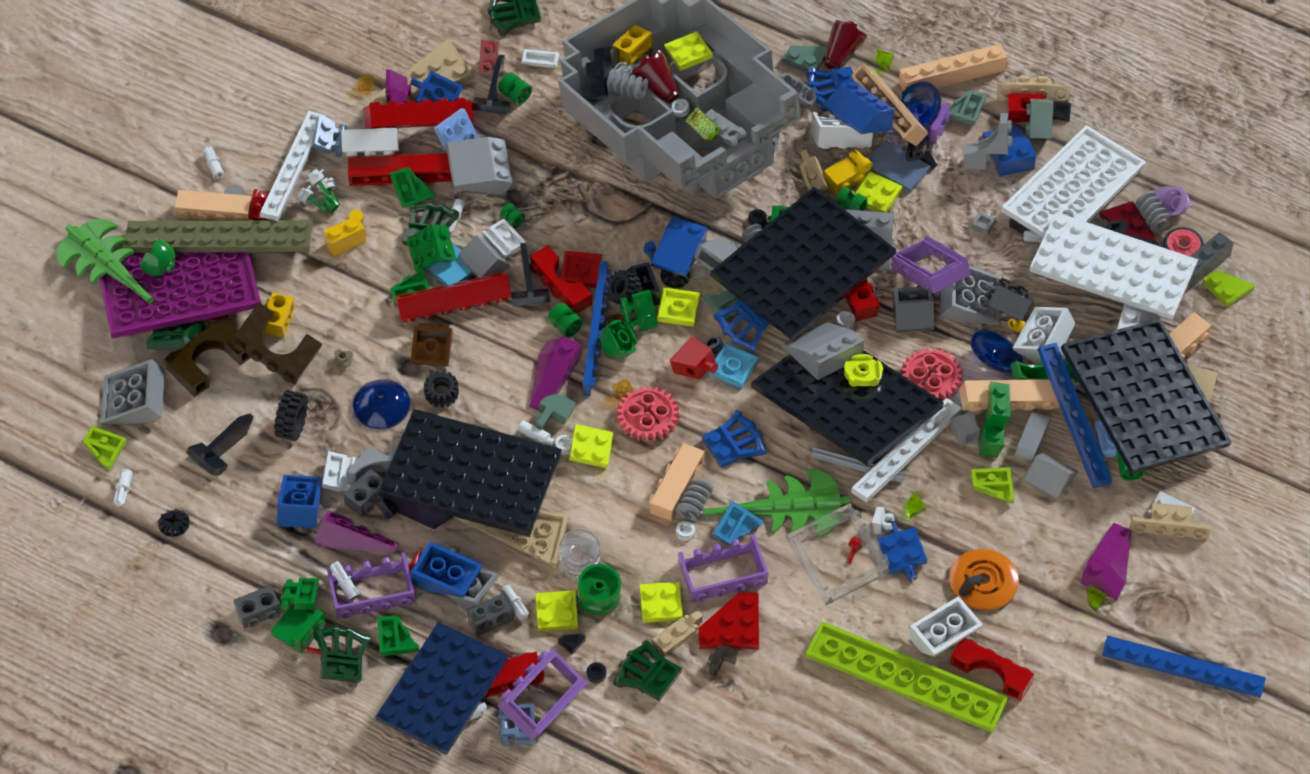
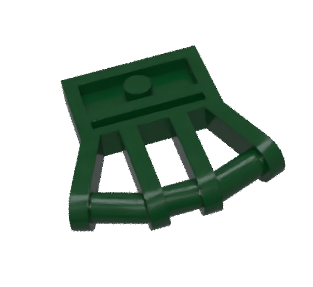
(524, 13)
(429, 208)
(174, 336)
(340, 665)
(657, 679)

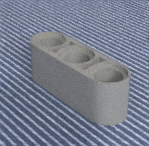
(1032, 437)

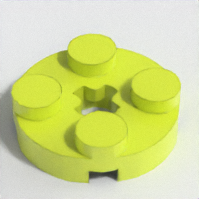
(869, 377)

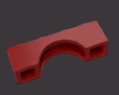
(546, 264)
(971, 656)

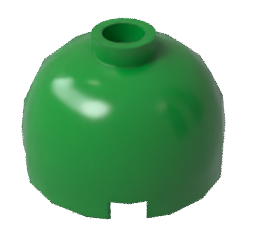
(159, 260)
(618, 340)

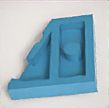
(735, 523)

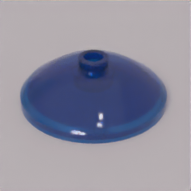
(923, 102)
(994, 351)
(383, 411)

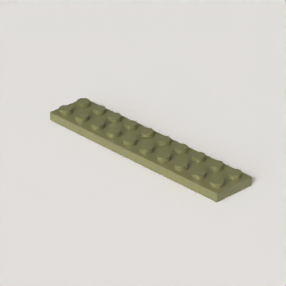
(221, 235)

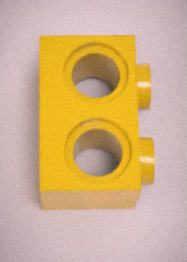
(633, 44)
(284, 308)

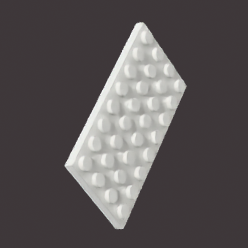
(1074, 182)
(1113, 265)

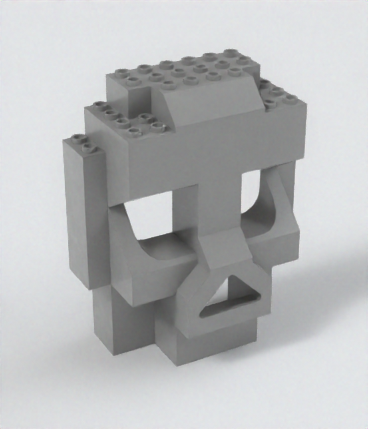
(745, 95)

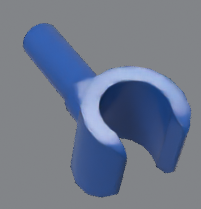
(649, 247)

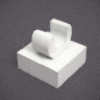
(880, 519)

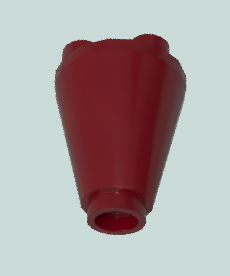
(842, 43)
(658, 76)

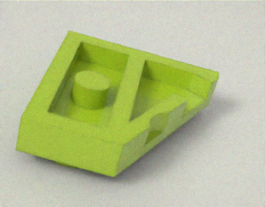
(1227, 287)
(104, 446)
(994, 483)

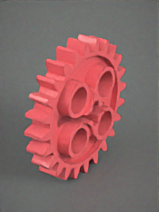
(945, 383)
(647, 413)

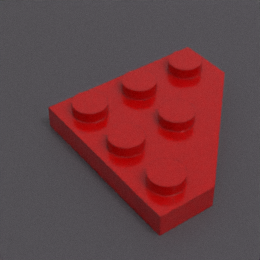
(733, 624)

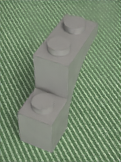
(979, 153)
(964, 426)
(367, 460)

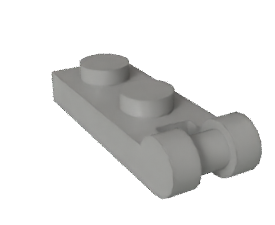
(729, 132)

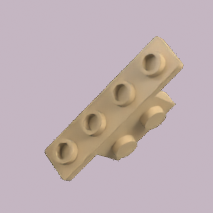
(1039, 85)
(1170, 520)

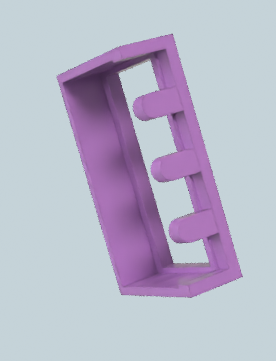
(933, 282)
(722, 588)
(378, 603)
(518, 716)

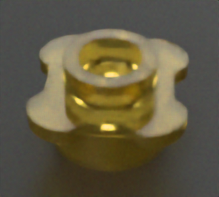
(366, 82)
(624, 384)

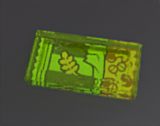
(703, 124)

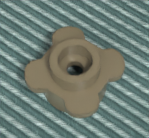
(346, 361)

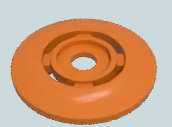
(997, 567)

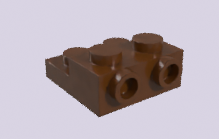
(431, 345)

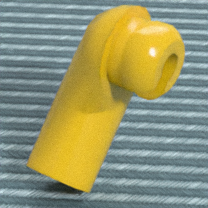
(1016, 325)

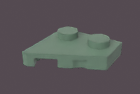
(805, 57)
(968, 107)
(721, 302)

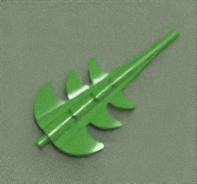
(87, 243)
(797, 504)

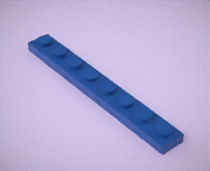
(598, 319)
(1074, 415)
(1184, 666)

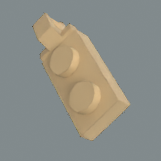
(812, 172)
(678, 633)

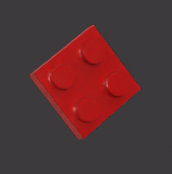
(581, 268)

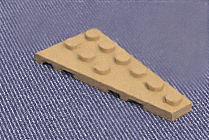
(443, 61)
(542, 543)

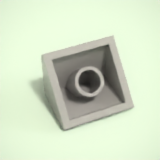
(482, 258)
(1050, 475)
(478, 589)

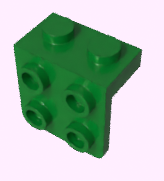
(431, 246)
(297, 627)

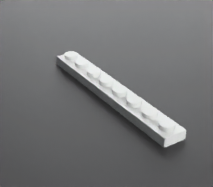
(290, 170)
(904, 452)

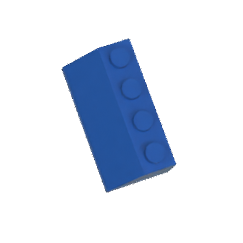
(860, 109)

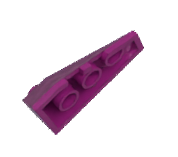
(396, 87)
(554, 368)
(339, 533)
(1109, 562)

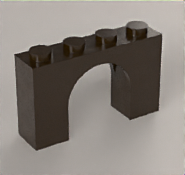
(181, 362)
(290, 365)

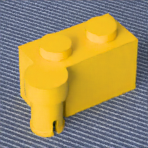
(847, 172)
(346, 234)

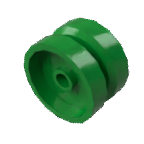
(599, 589)

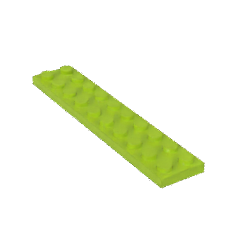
(907, 677)

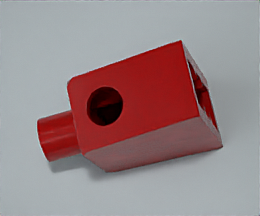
(693, 360)

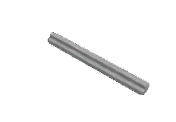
(849, 462)

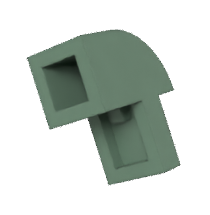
(554, 406)

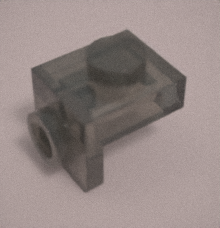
(721, 654)

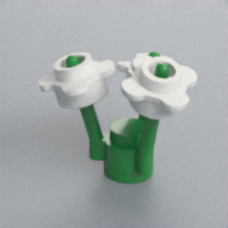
(325, 186)

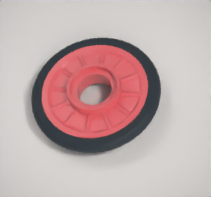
(1179, 234)

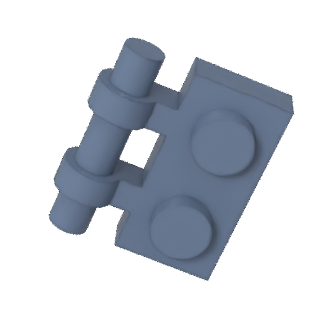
(324, 134)
(506, 733)

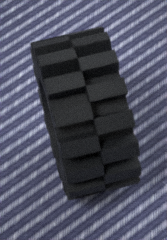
(615, 286)
(438, 380)

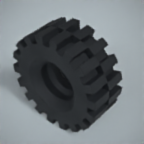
(291, 415)

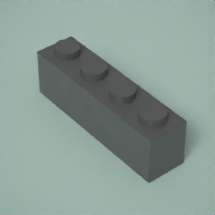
(1210, 257)

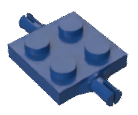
(436, 87)
(903, 551)

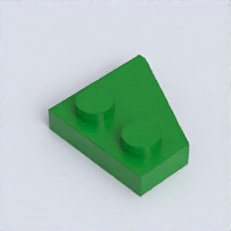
(409, 187)
(410, 284)
(394, 637)

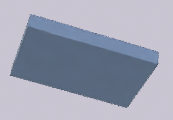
(892, 164)

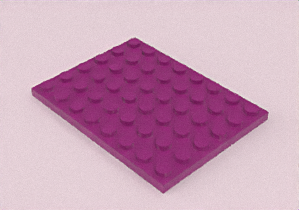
(196, 290)

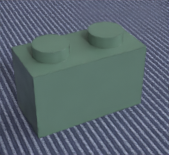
(1040, 118)

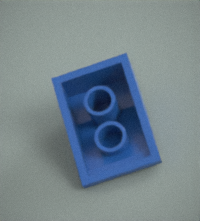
(1019, 157)
(679, 246)
(299, 501)
(444, 571)

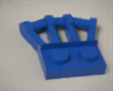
(834, 78)
(754, 320)
(723, 446)

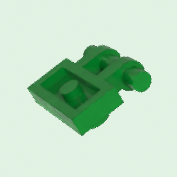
(644, 311)
(305, 596)

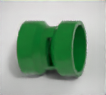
(512, 215)

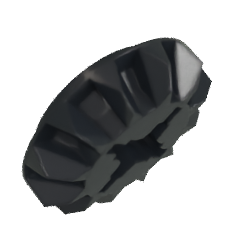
(670, 281)
(179, 527)

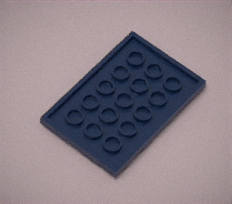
(442, 688)

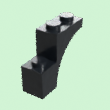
(598, 71)

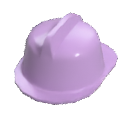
(1173, 199)

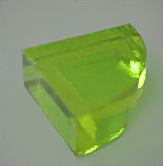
(884, 59)
(915, 505)
(1095, 597)

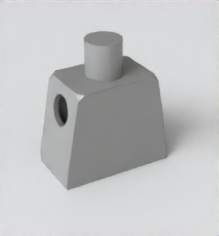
(714, 252)

